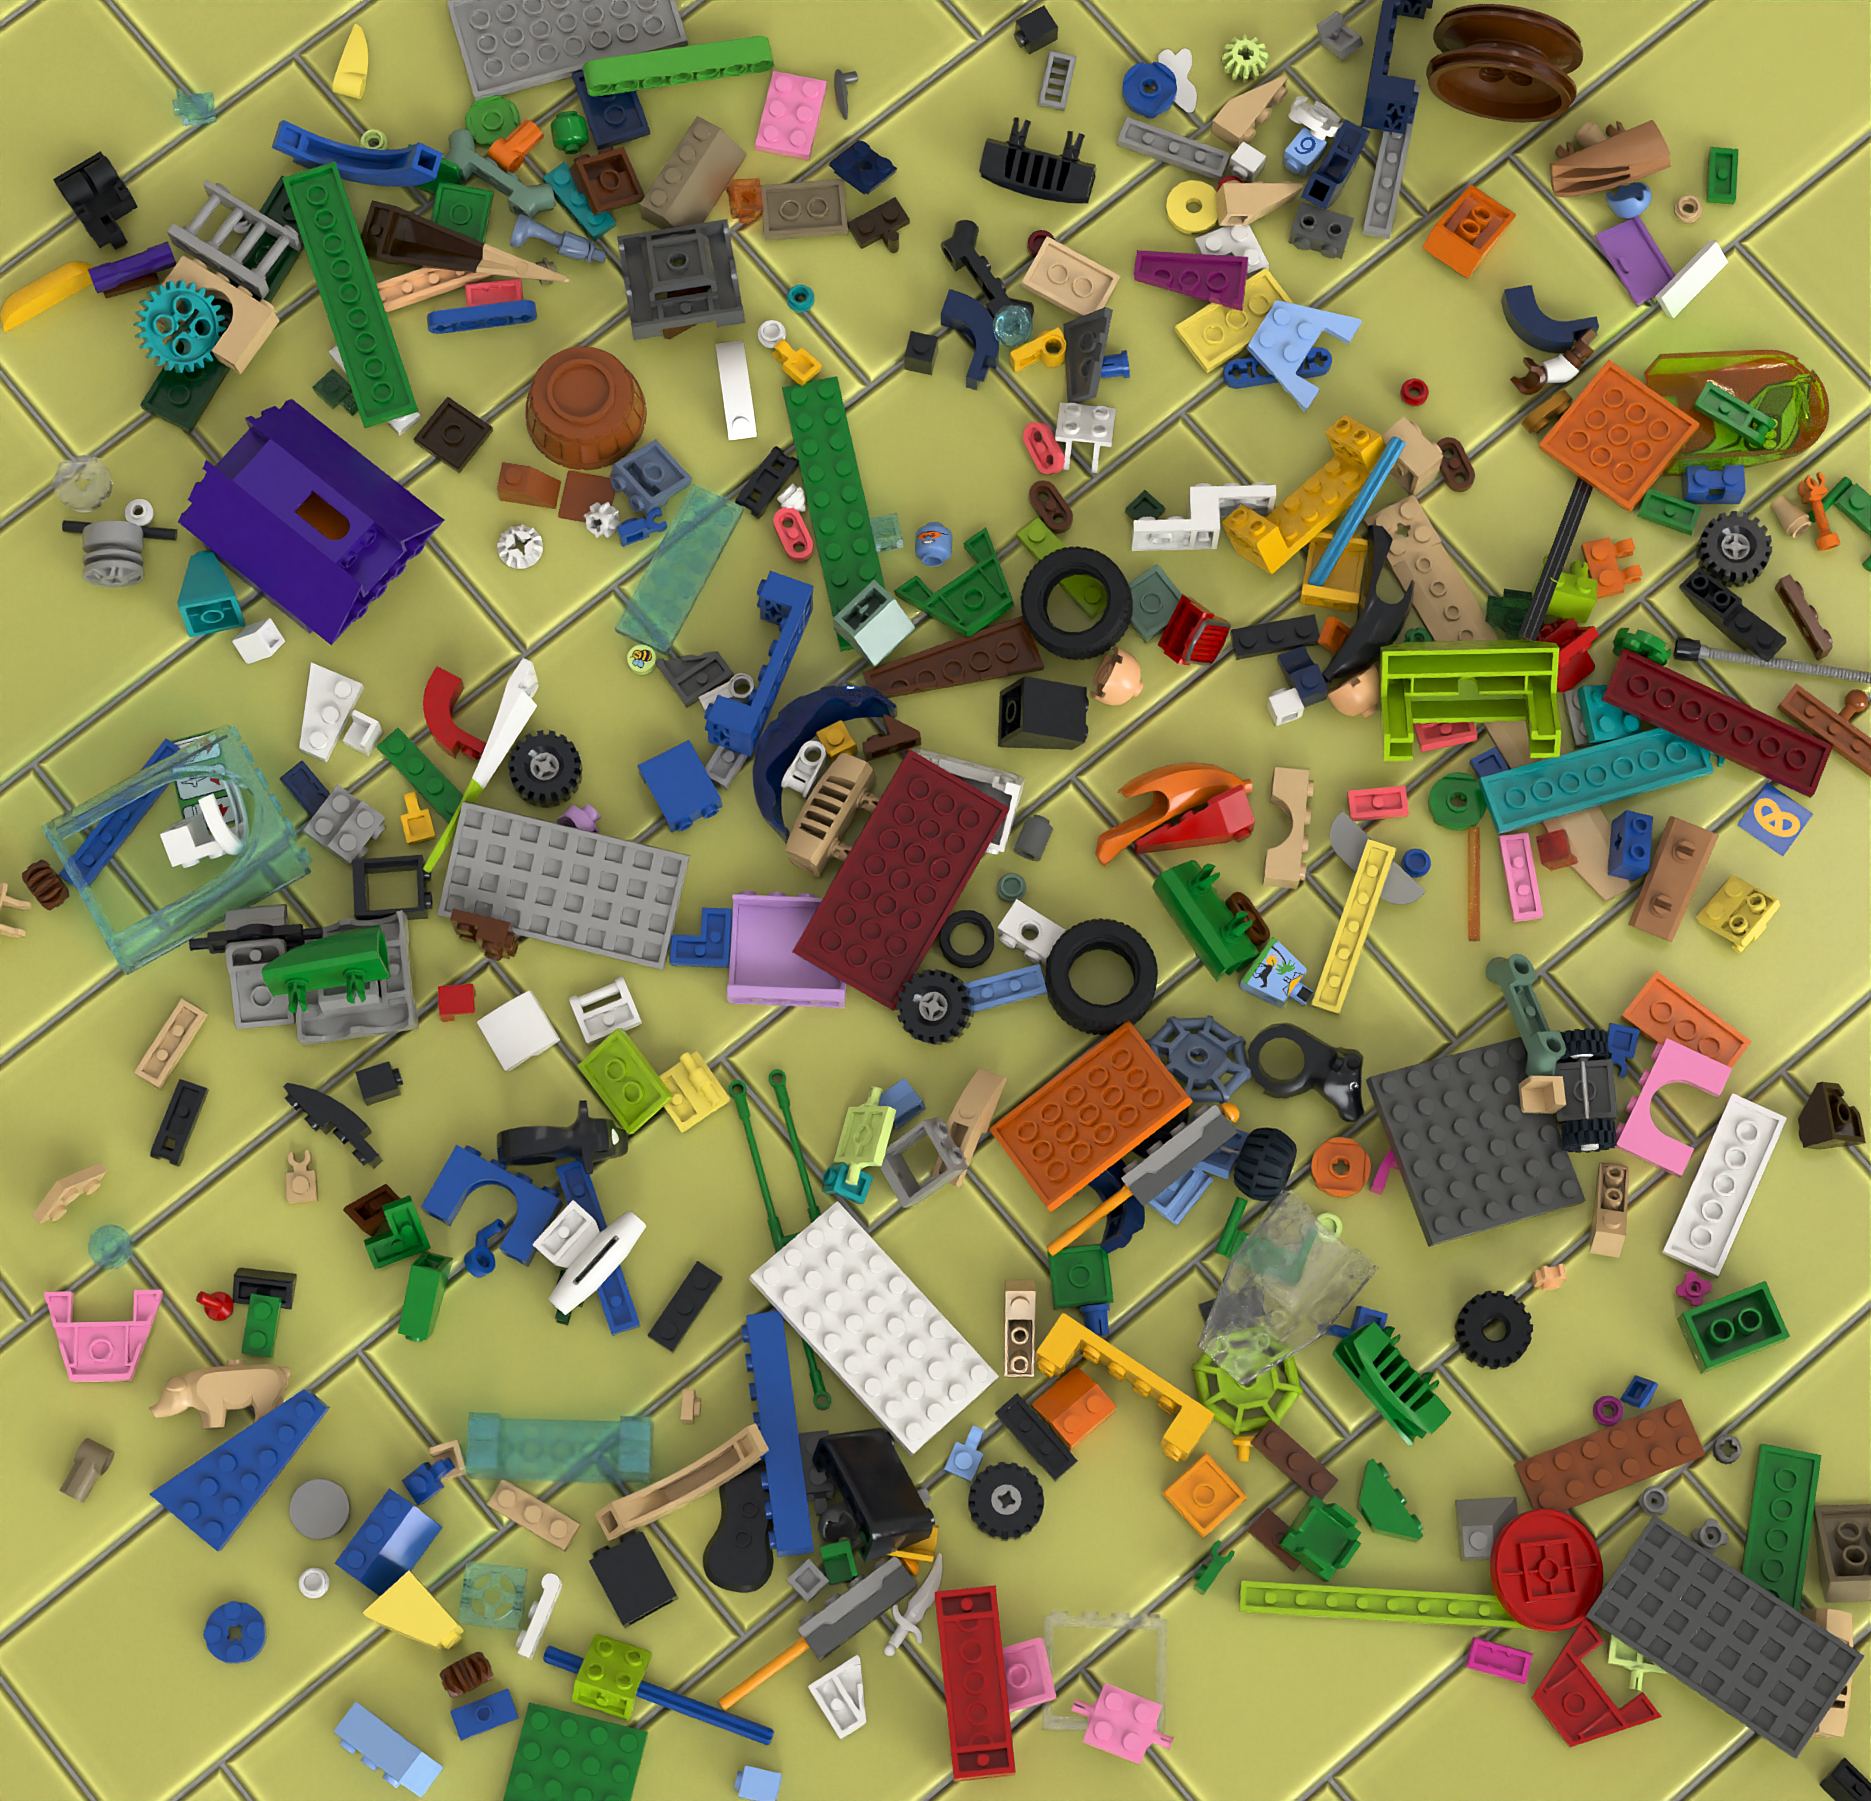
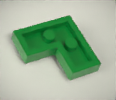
(403, 1240)

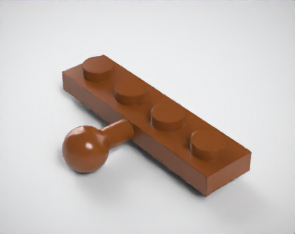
(1830, 726)

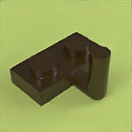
(880, 224)

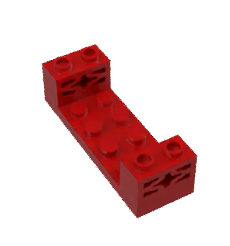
(975, 1683)

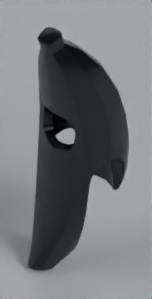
(1377, 622)

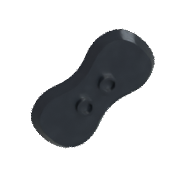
(740, 1550)

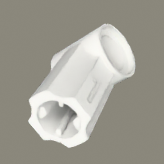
(728, 690)

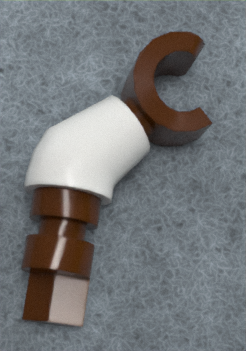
(1558, 369)

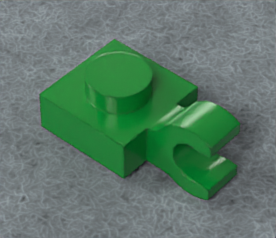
(1206, 1575)

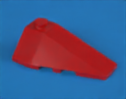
(1221, 821)

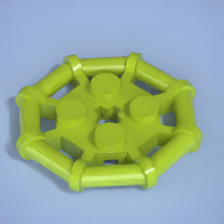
(1245, 1397)

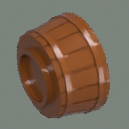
(585, 409)

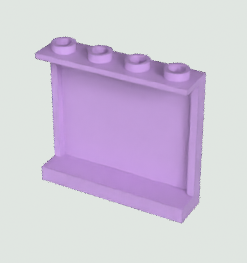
(762, 956)

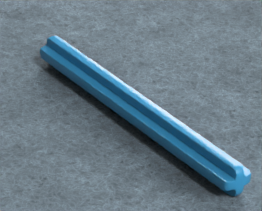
(1356, 512)

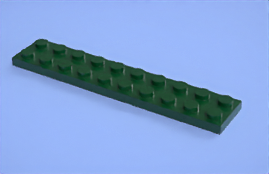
(185, 395)

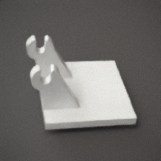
(1085, 424)

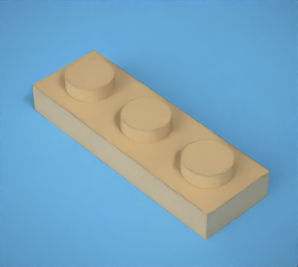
(170, 1044)
(533, 1515)

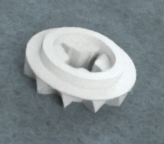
(515, 558)

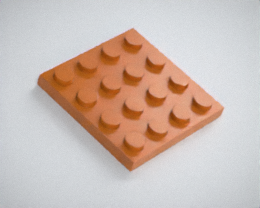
(1619, 436)

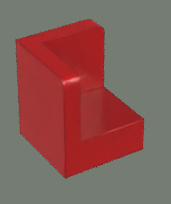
(456, 1000)

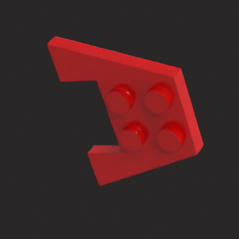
(1577, 1702)

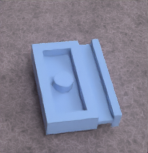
(1181, 1195)

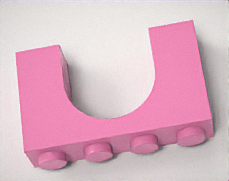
(1672, 1064)

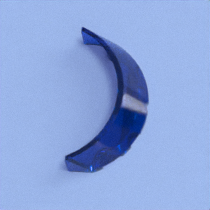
(797, 725)

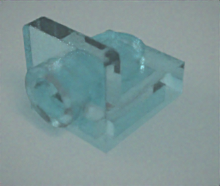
(194, 108)

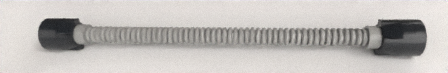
(1690, 650)

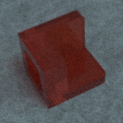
(1555, 850)

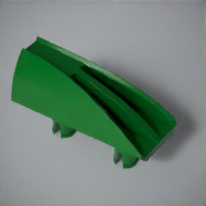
(327, 963)

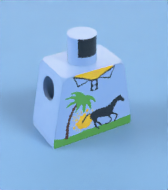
(1276, 977)

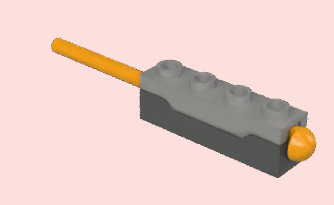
(1163, 1165)
(841, 1618)

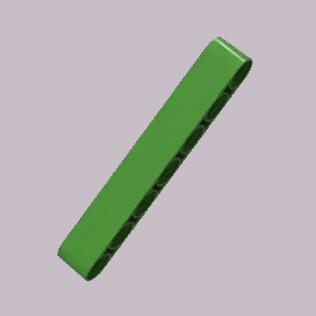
(678, 66)

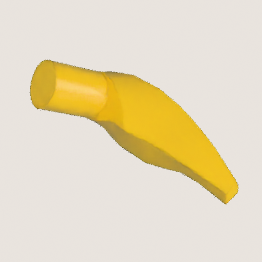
(1243, 1447)

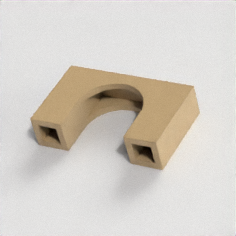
(251, 319)

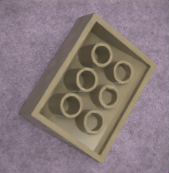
(1844, 1551)

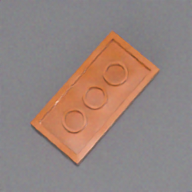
(1669, 1012)

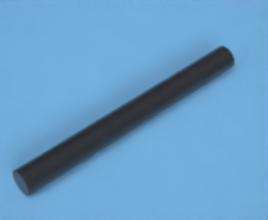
(148, 532)

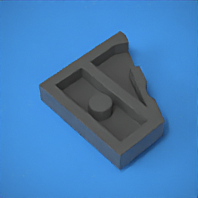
(695, 675)

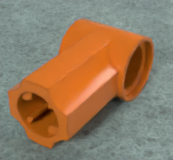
(510, 152)

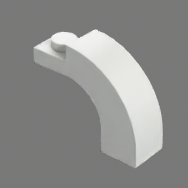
(736, 390)

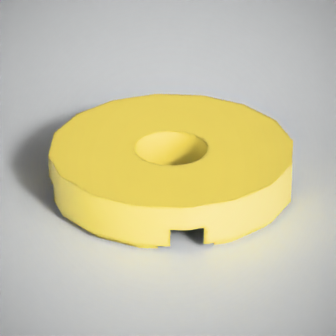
(1192, 192)

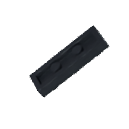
(1275, 636)
(685, 1307)
(1036, 1437)

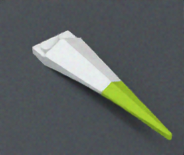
(510, 720)

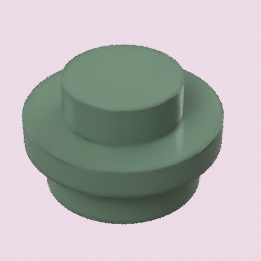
(1011, 887)

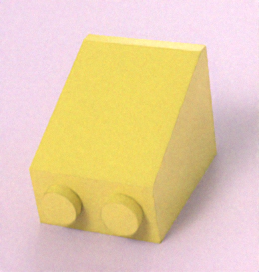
(415, 1614)

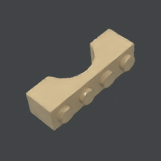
(1290, 794)

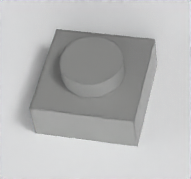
(808, 1581)

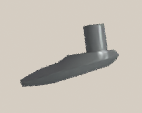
(841, 91)

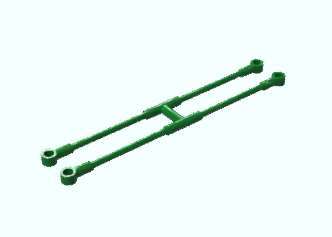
(778, 1238)

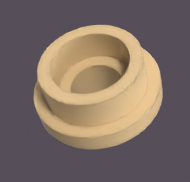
(1688, 202)

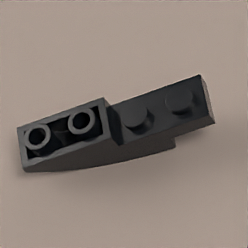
(1729, 615)
(327, 1114)

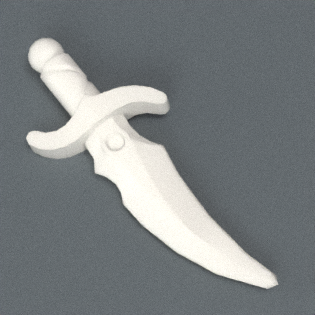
(916, 1607)

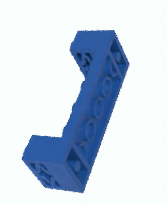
(740, 725)

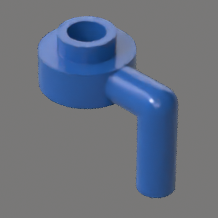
(480, 1259)

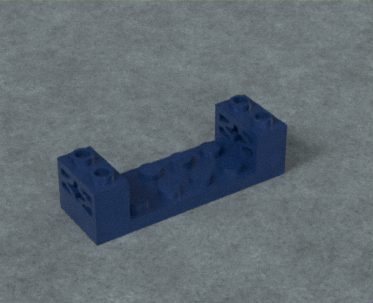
(1391, 99)

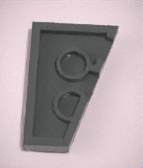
(1085, 353)

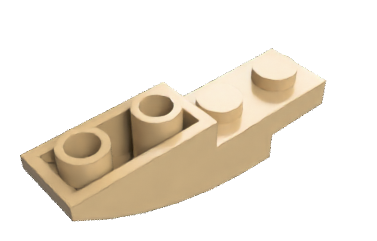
(972, 1117)

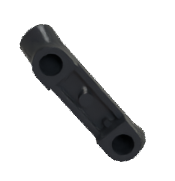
(961, 252)

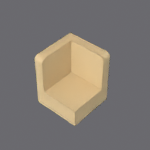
(1542, 1094)
(455, 1452)

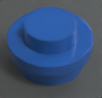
(1416, 863)

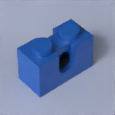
(1698, 482)

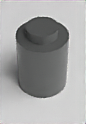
(1033, 838)

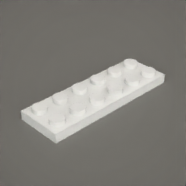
(1724, 1185)

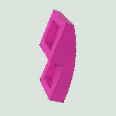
(1382, 1173)

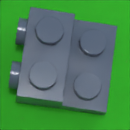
(649, 477)

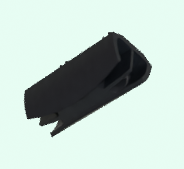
(1037, 172)

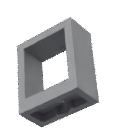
(899, 1174)

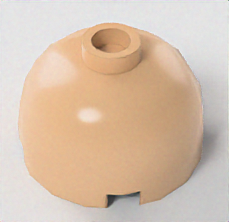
(1117, 678)
(1357, 694)

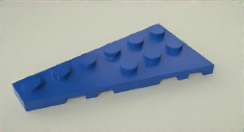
(230, 1481)

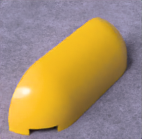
(44, 293)

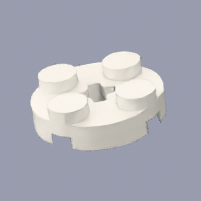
(1317, 117)

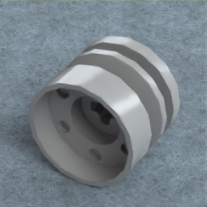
(113, 553)

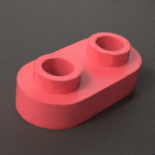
(1043, 449)
(794, 535)

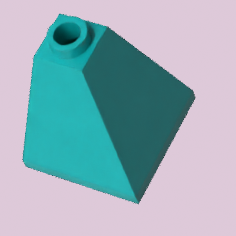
(207, 597)

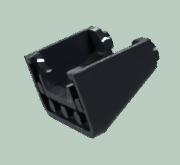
(875, 1490)

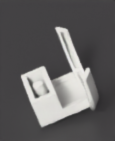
(189, 839)

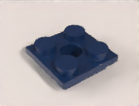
(873, 167)

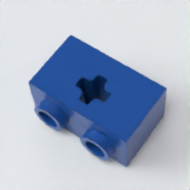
(1630, 845)

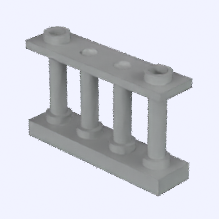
(232, 265)

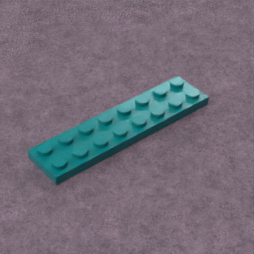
(1591, 778)

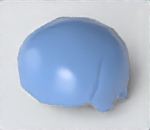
(1630, 200)

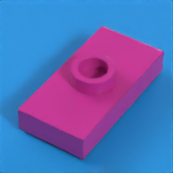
(1498, 1660)

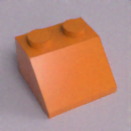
(1074, 1407)

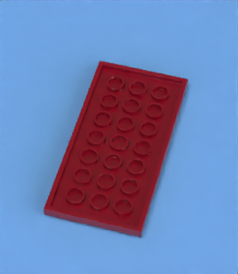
(901, 879)

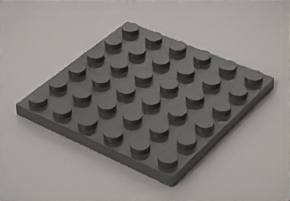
(1469, 1146)

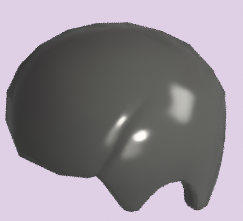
(837, 1523)

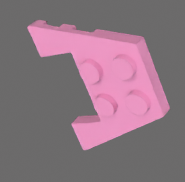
(102, 1348)

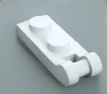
(540, 1614)

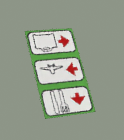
(192, 789)

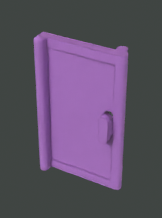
(1635, 252)

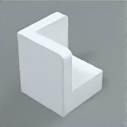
(258, 641)
(363, 733)

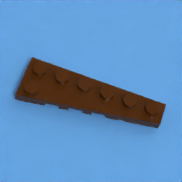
(985, 655)

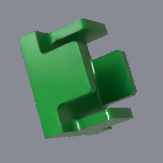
(1322, 1538)

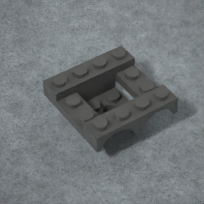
(708, 261)

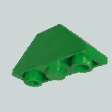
(1385, 1507)

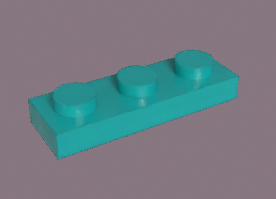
(576, 204)

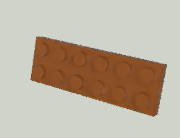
(1610, 1458)

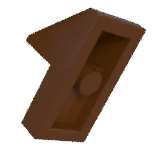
(898, 738)
(368, 1210)

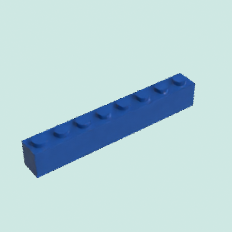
(779, 1429)

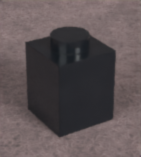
(1035, 30)
(921, 353)
(379, 1082)

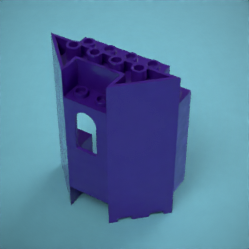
(251, 524)

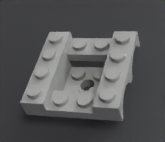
(333, 1018)

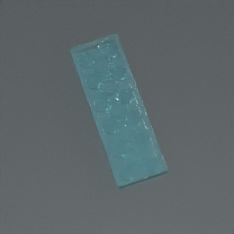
(679, 569)

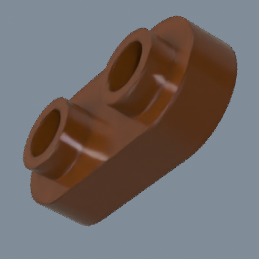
(1456, 465)
(1051, 508)
(1258, 931)

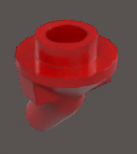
(217, 1305)

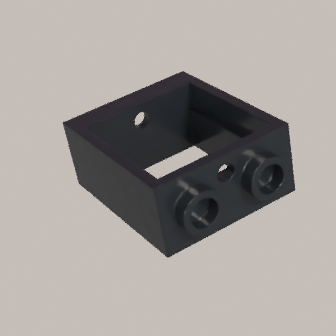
(363, 867)

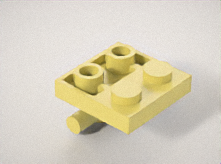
(1738, 912)
(694, 1091)

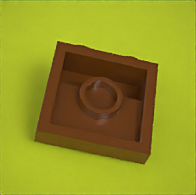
(606, 180)
(492, 935)

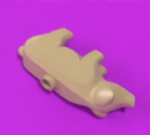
(223, 1388)

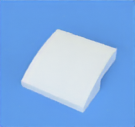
(518, 1030)

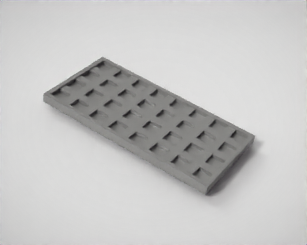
(565, 884)

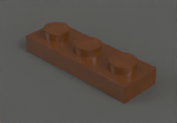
(1804, 617)
(1293, 1460)

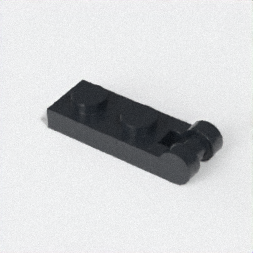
(179, 1121)

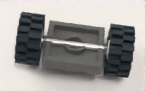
(1588, 1092)

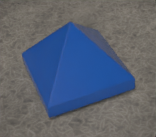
(1639, 1392)

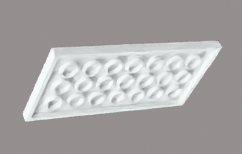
(874, 1328)

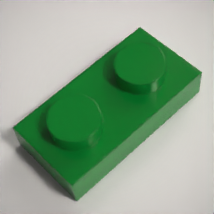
(1722, 175)
(1669, 511)
(261, 1325)

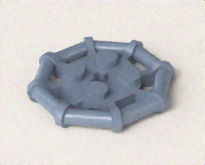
(1214, 1056)

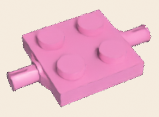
(1122, 1723)

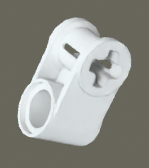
(803, 774)

